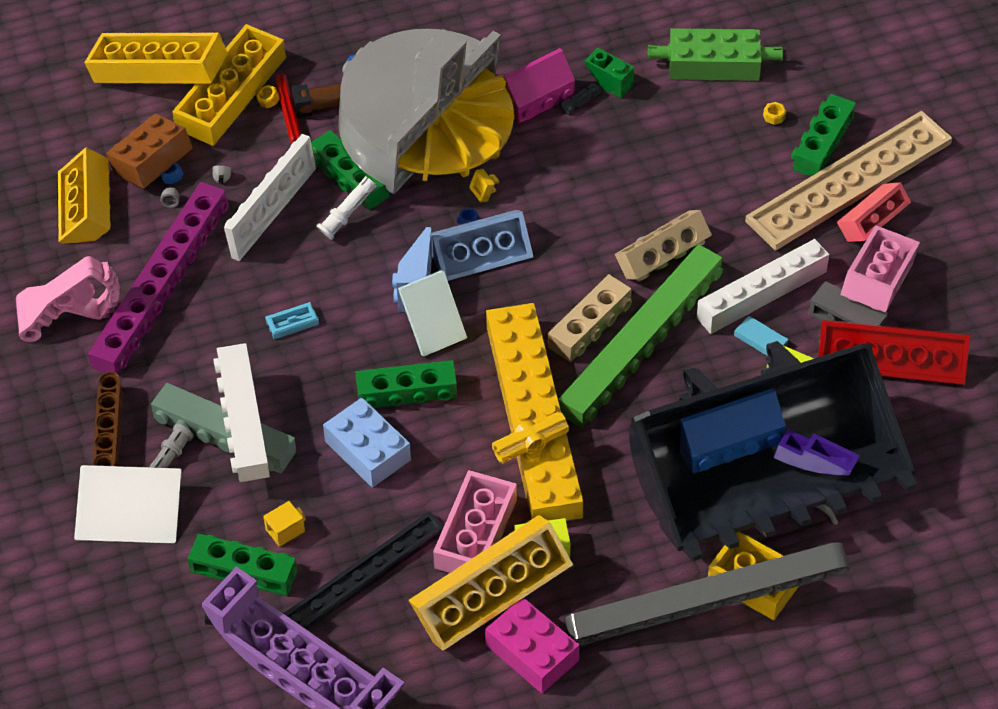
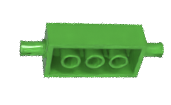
(715, 54)

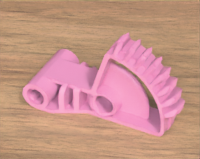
(67, 293)

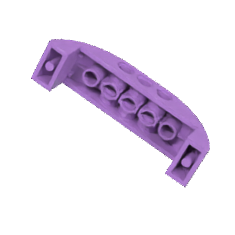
(292, 654)

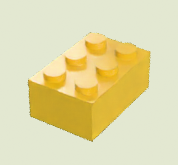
(747, 554)

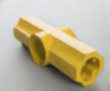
(530, 437)

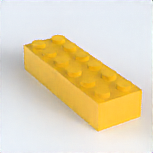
(156, 58)
(248, 65)
(491, 582)

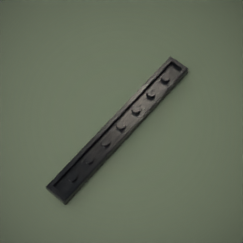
(366, 571)

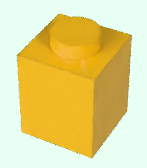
(284, 523)

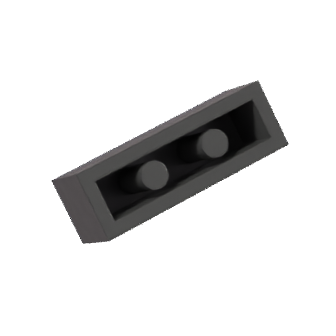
(830, 305)

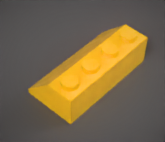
(84, 198)

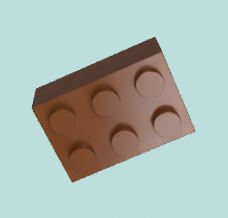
(149, 150)

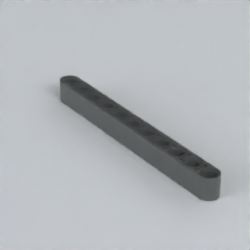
(707, 593)

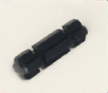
(580, 98)

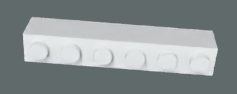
(762, 286)
(243, 413)

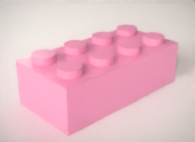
(880, 268)
(474, 520)

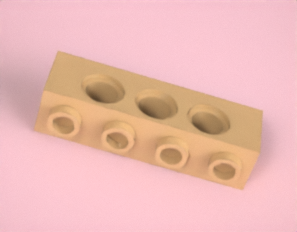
(632, 257)
(589, 318)

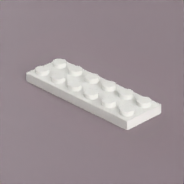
(270, 197)

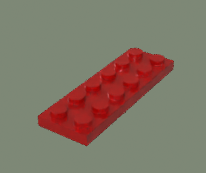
(902, 350)

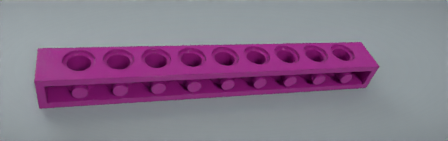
(158, 279)

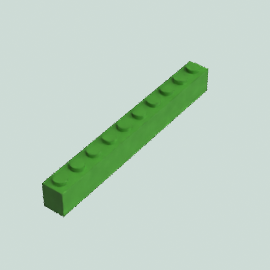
(640, 336)

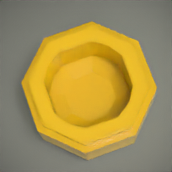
(268, 96)
(774, 113)

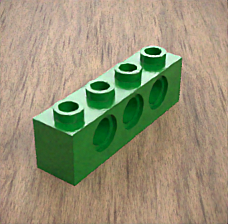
(823, 135)
(338, 165)
(424, 382)
(277, 580)

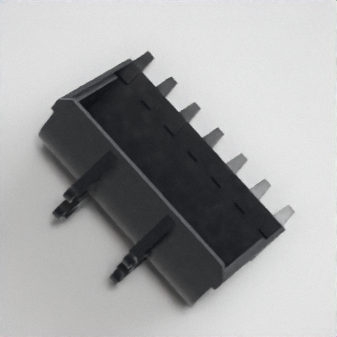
(826, 396)

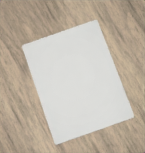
(127, 504)

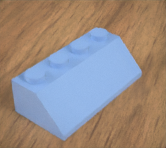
(481, 245)

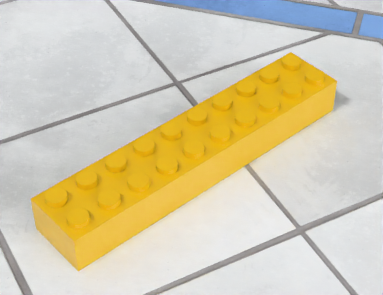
(531, 395)

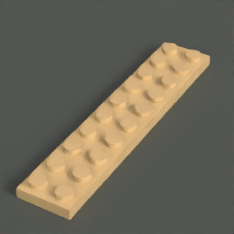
(848, 180)

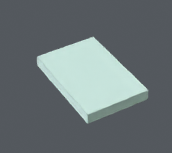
(432, 313)

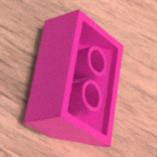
(540, 85)

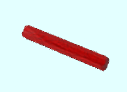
(288, 107)

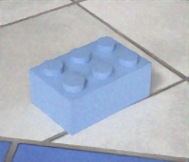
(367, 442)

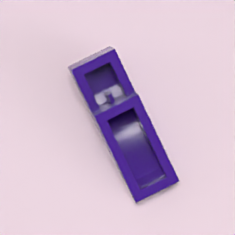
(815, 454)

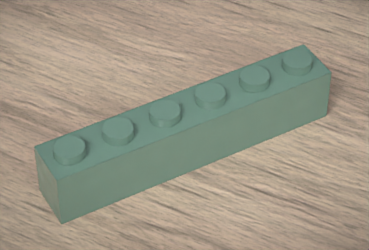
(207, 424)

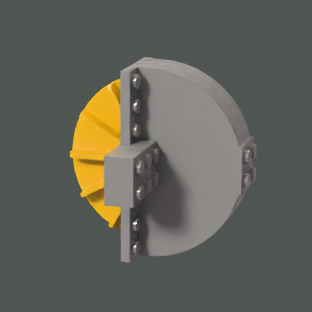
(424, 105)

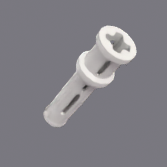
(339, 216)

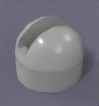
(221, 172)
(170, 197)

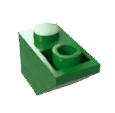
(610, 72)

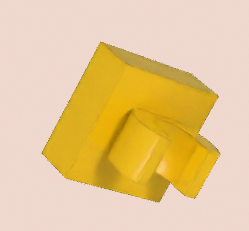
(483, 185)

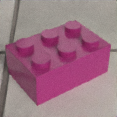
(532, 645)

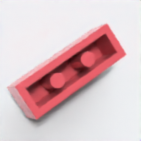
(874, 210)

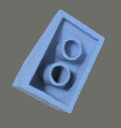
(414, 265)

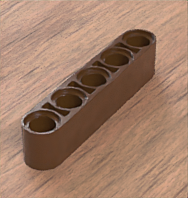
(108, 420)

